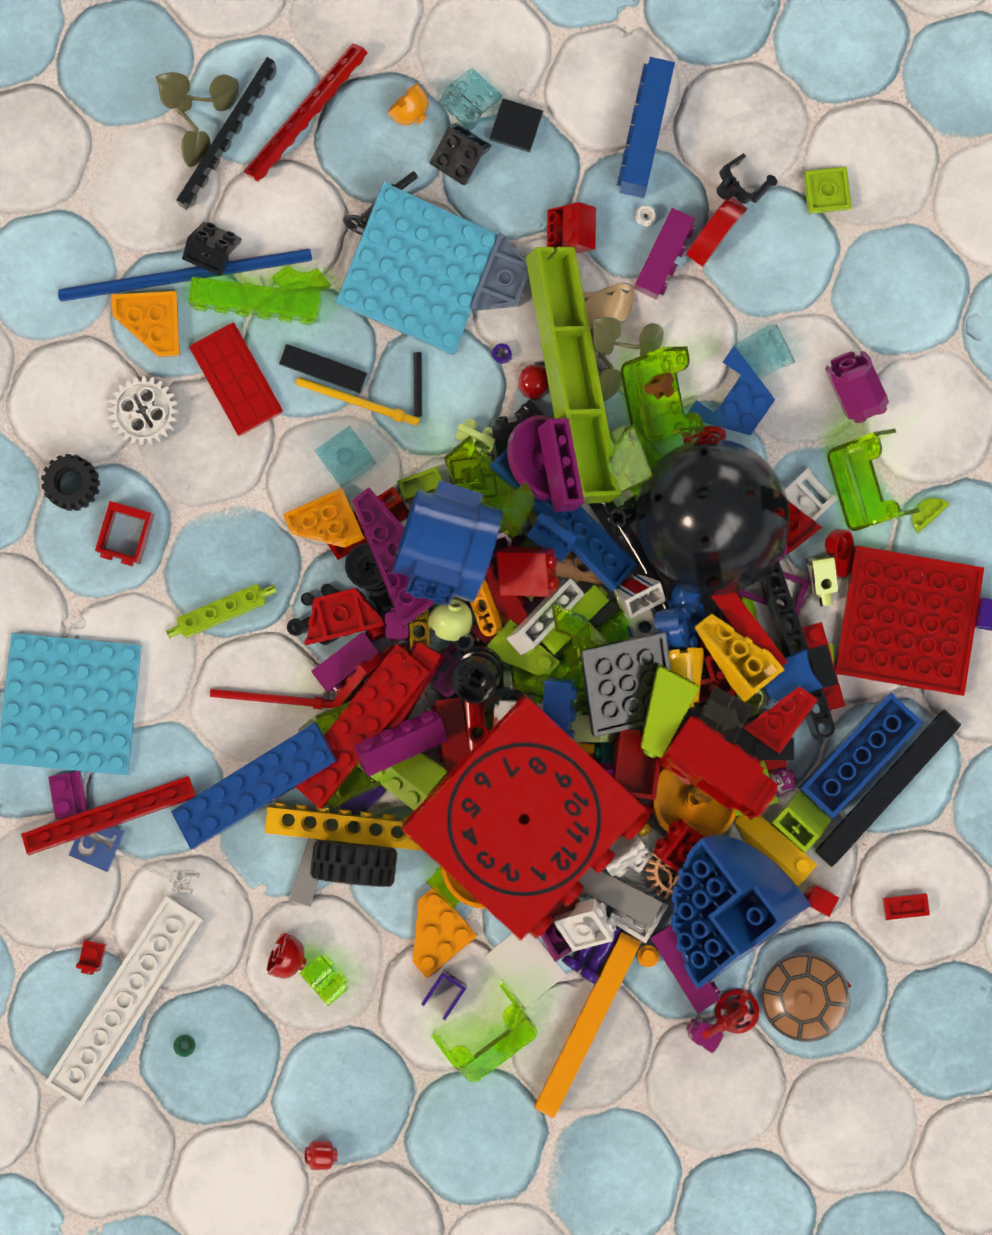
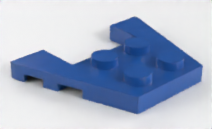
(743, 404)

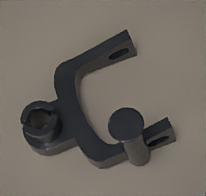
(730, 187)

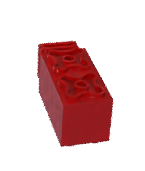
(719, 768)

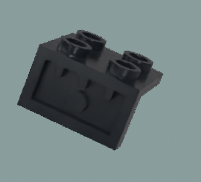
(459, 153)
(210, 247)

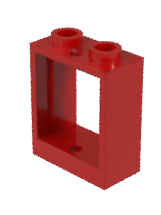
(112, 509)

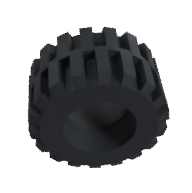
(54, 475)

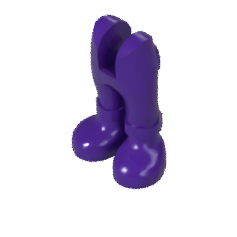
(589, 971)

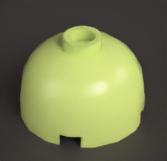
(451, 620)

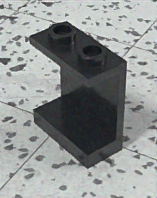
(503, 428)

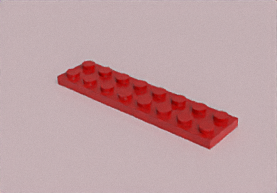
(366, 717)

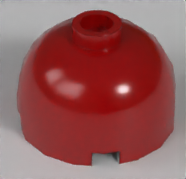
(287, 957)

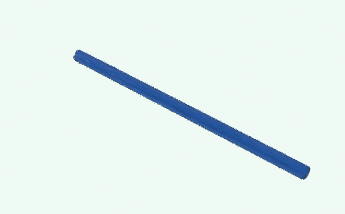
(182, 275)

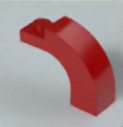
(716, 230)

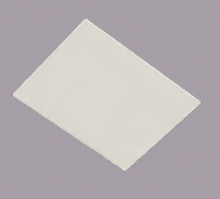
(525, 967)

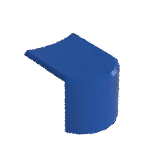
(795, 674)

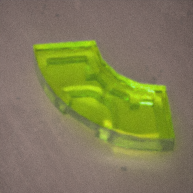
(302, 281)

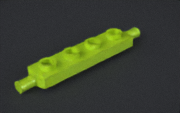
(221, 611)

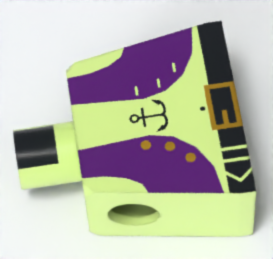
(819, 569)

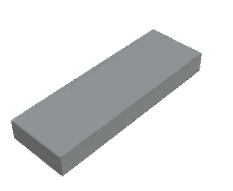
(305, 885)

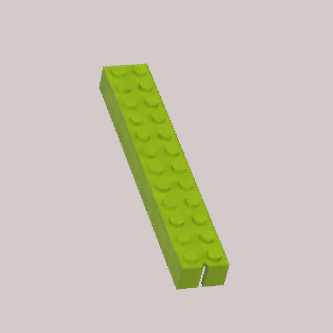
(572, 365)

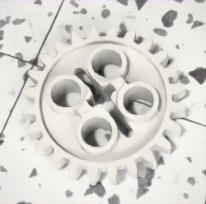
(160, 402)

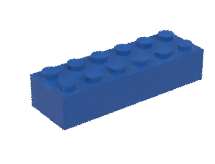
(647, 124)
(860, 755)

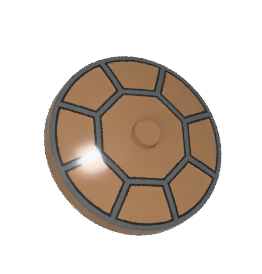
(805, 997)

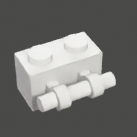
(625, 854)

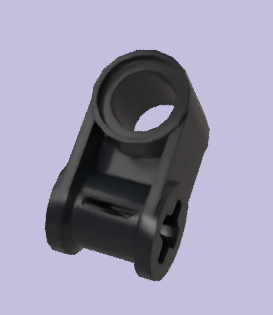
(384, 595)

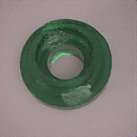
(184, 1052)

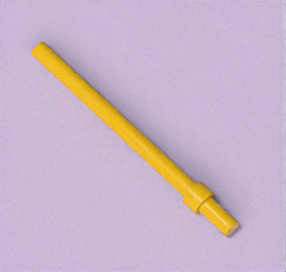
(397, 415)

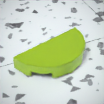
(929, 510)

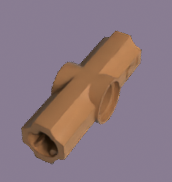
(576, 571)

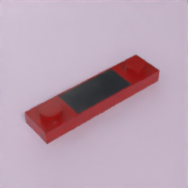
(824, 665)

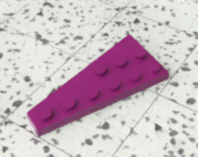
(383, 536)

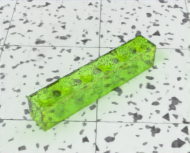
(255, 300)

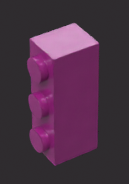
(343, 662)

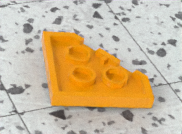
(151, 319)
(326, 520)
(438, 933)

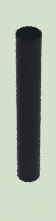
(417, 371)

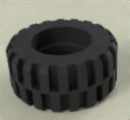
(353, 863)

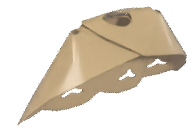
(614, 306)

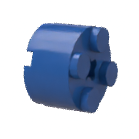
(679, 627)

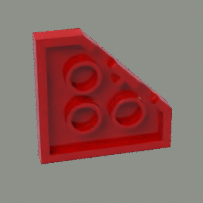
(360, 677)

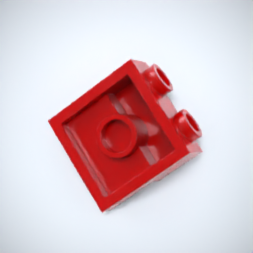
(677, 844)

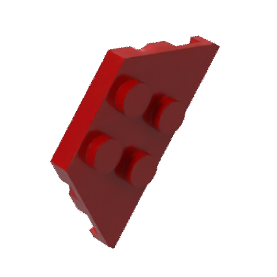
(341, 616)

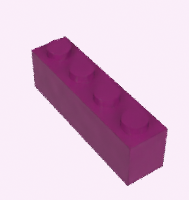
(664, 254)
(561, 465)
(400, 742)
(701, 998)

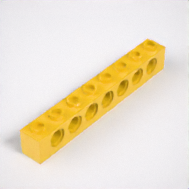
(276, 825)

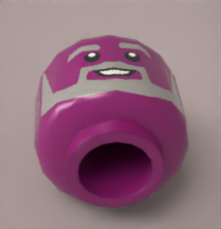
(785, 778)

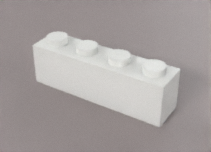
(541, 619)

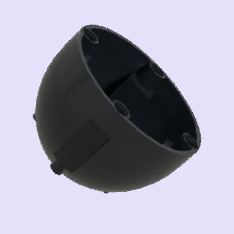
(741, 531)

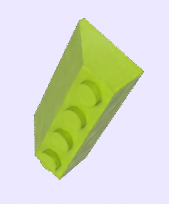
(412, 778)

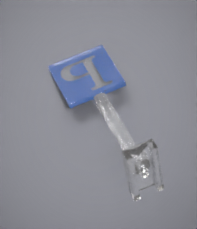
(103, 846)

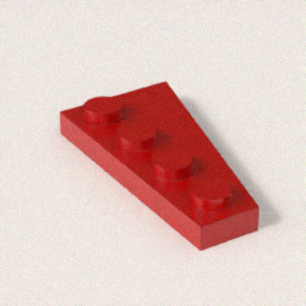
(801, 526)

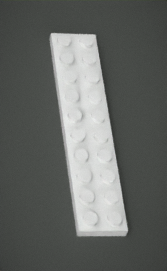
(124, 1001)

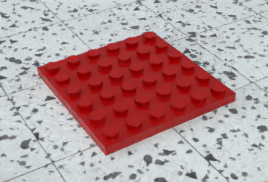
(909, 620)

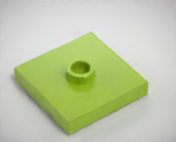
(827, 190)

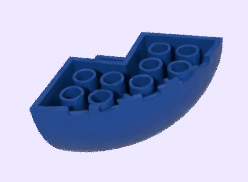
(729, 905)

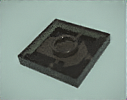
(725, 713)

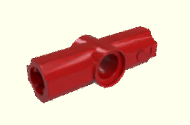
(474, 718)

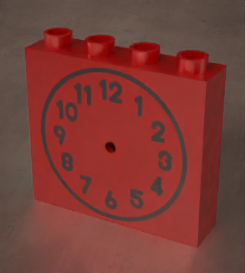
(525, 819)

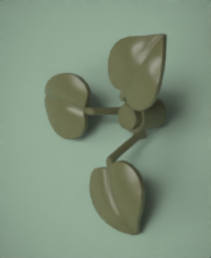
(173, 95)
(605, 333)

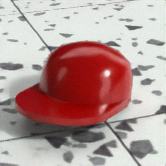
(841, 547)

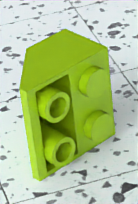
(800, 821)

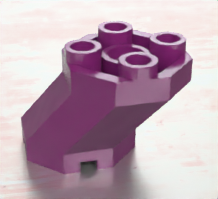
(857, 386)

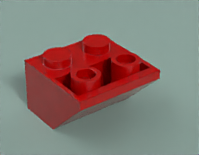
(572, 227)

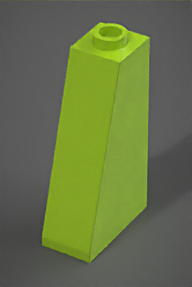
(587, 606)
(667, 707)

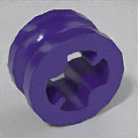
(504, 347)

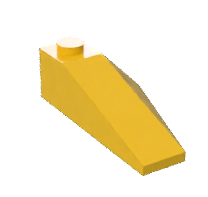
(739, 659)
(776, 846)

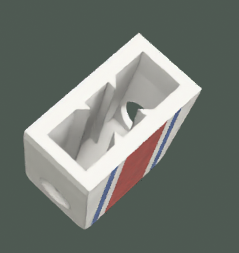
(639, 595)

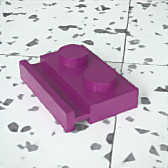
(67, 794)

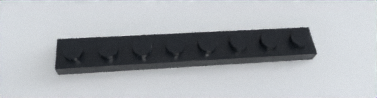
(223, 139)

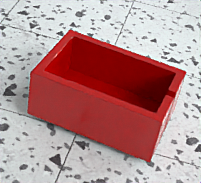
(633, 767)

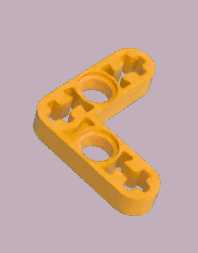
(494, 618)

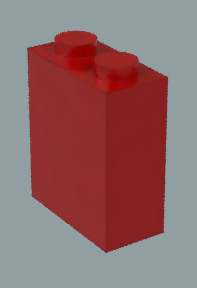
(527, 571)

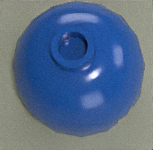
(680, 598)

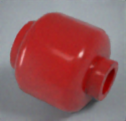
(320, 1155)

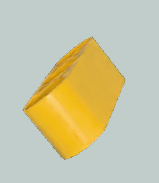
(420, 621)

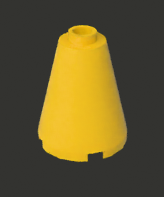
(689, 665)

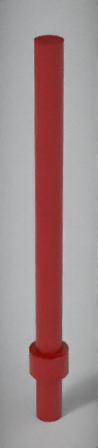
(316, 702)

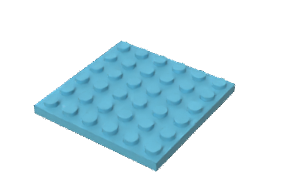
(417, 269)
(69, 704)

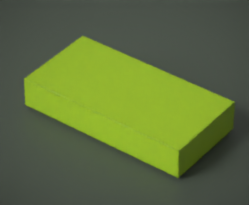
(424, 480)

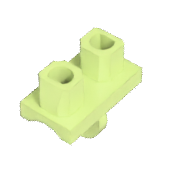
(483, 441)

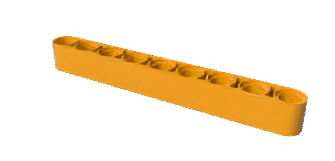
(587, 1025)

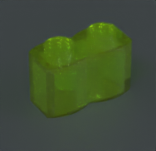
(324, 979)

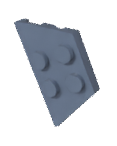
(502, 279)

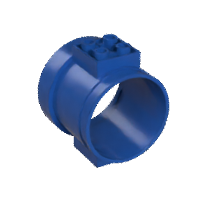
(447, 544)

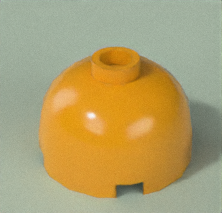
(410, 107)

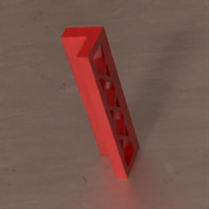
(396, 507)

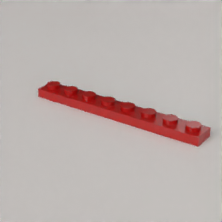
(305, 112)
(108, 815)

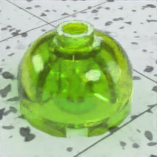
(615, 627)

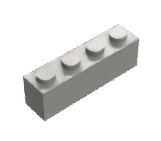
(621, 898)

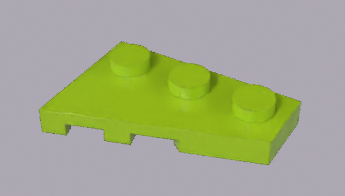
(535, 661)

